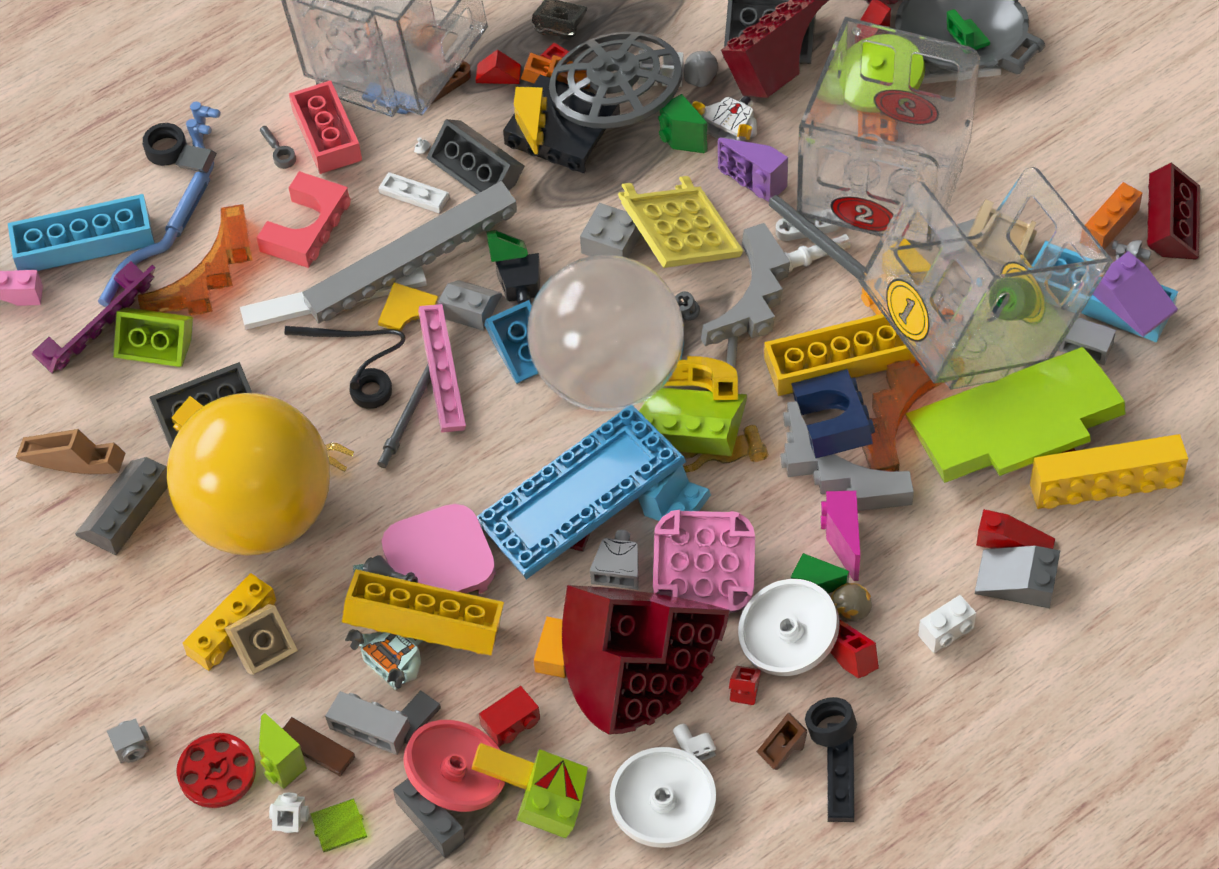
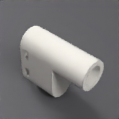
(697, 745)

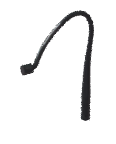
(321, 332)

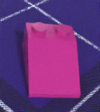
(840, 520)

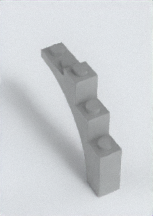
(753, 310)
(832, 473)

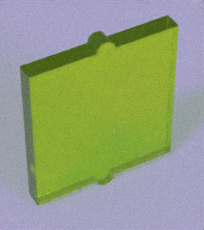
(338, 825)

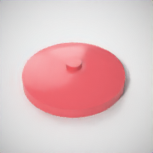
(441, 763)

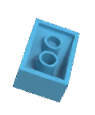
(509, 337)

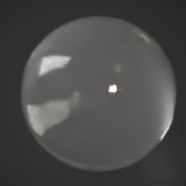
(605, 333)

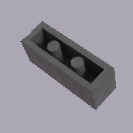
(430, 818)

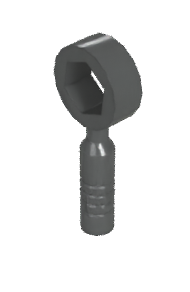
(283, 150)

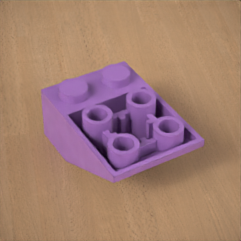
(754, 166)

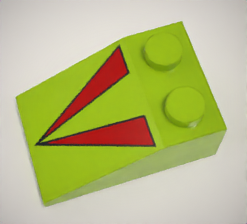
(553, 794)

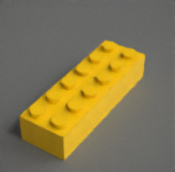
(857, 345)
(1108, 471)
(422, 612)

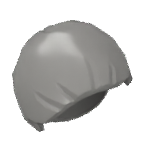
(700, 68)

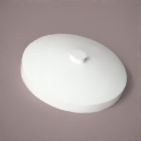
(788, 627)
(662, 797)

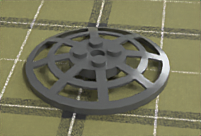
(605, 82)

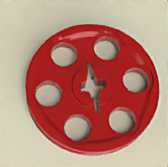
(215, 780)

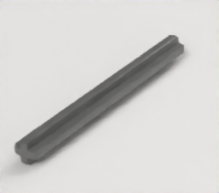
(816, 236)

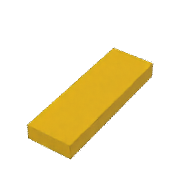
(502, 766)

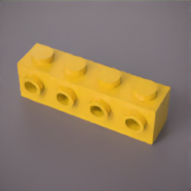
(210, 640)

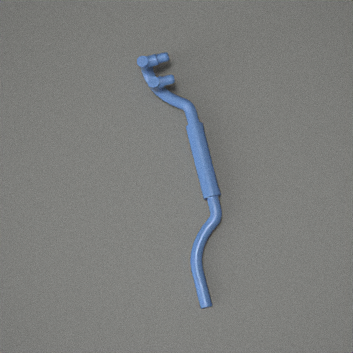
(179, 219)

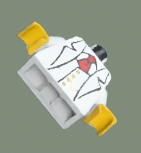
(729, 118)

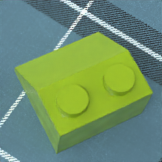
(279, 753)

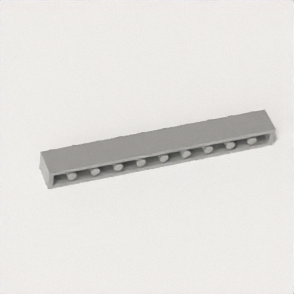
(410, 252)

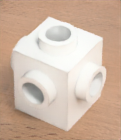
(288, 813)

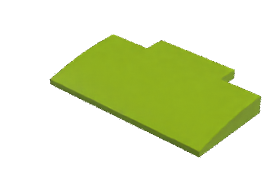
(1018, 417)

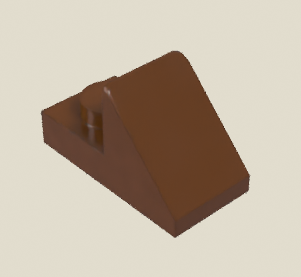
(784, 739)

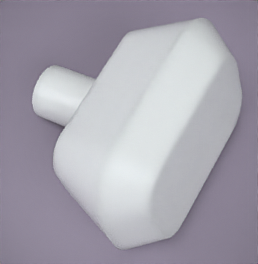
(422, 146)

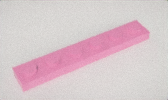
(441, 368)

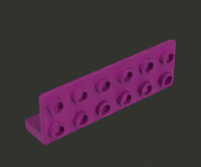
(133, 281)

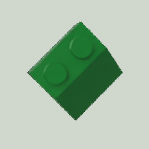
(683, 126)

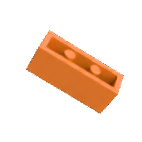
(1114, 214)

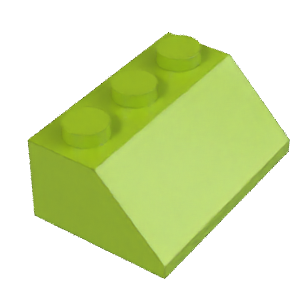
(152, 336)

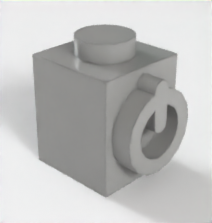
(129, 740)

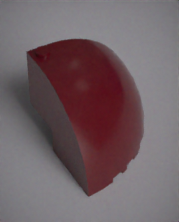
(635, 652)

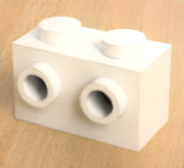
(947, 624)

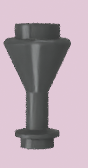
(380, 566)

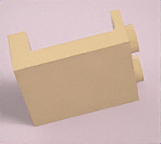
(1019, 235)

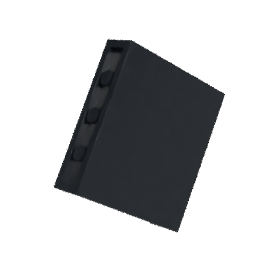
(563, 140)

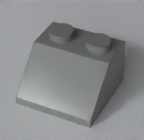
(468, 303)

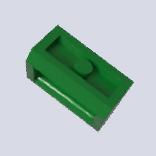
(505, 246)

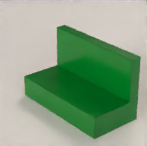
(965, 31)

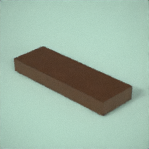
(319, 747)

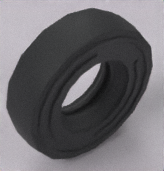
(377, 399)

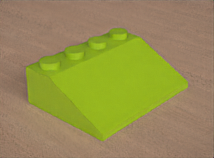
(695, 420)

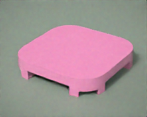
(441, 549)
(705, 558)

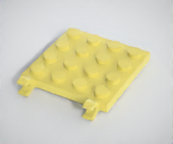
(680, 225)

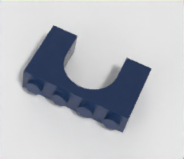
(840, 433)

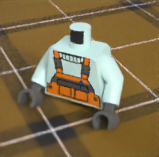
(389, 655)

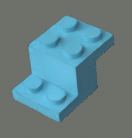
(673, 494)

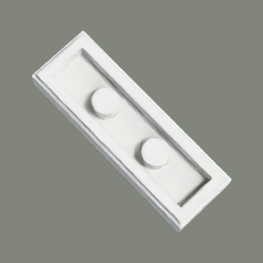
(414, 192)

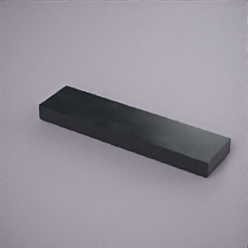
(840, 781)

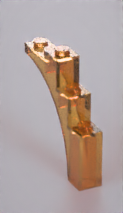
(211, 273)
(889, 406)

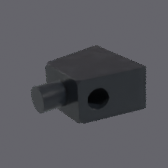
(519, 277)

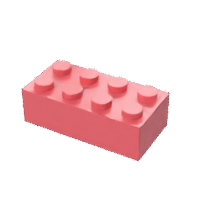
(325, 127)

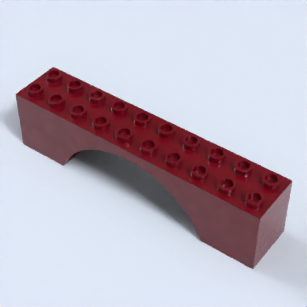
(770, 51)

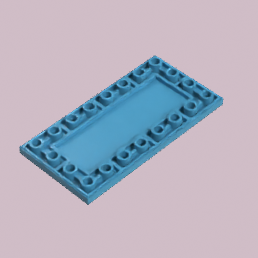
(579, 490)

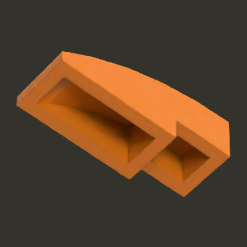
(539, 65)

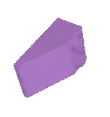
(1134, 294)

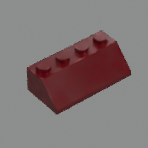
(1173, 213)

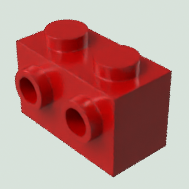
(509, 716)

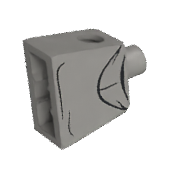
(616, 562)

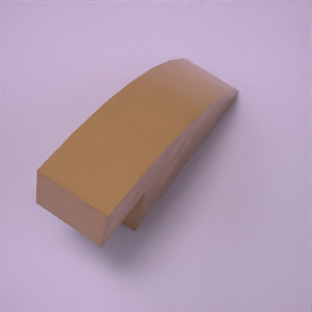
(71, 453)

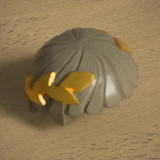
(852, 602)

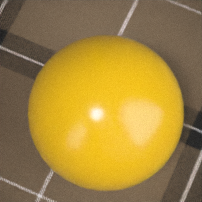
(248, 474)

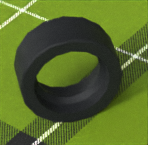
(158, 132)
(834, 735)

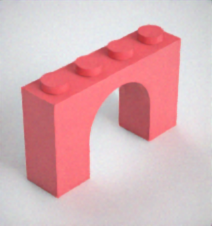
(304, 244)

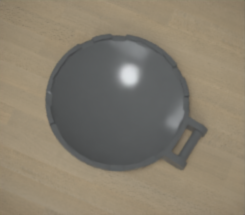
(1001, 21)

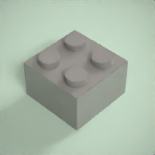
(609, 232)

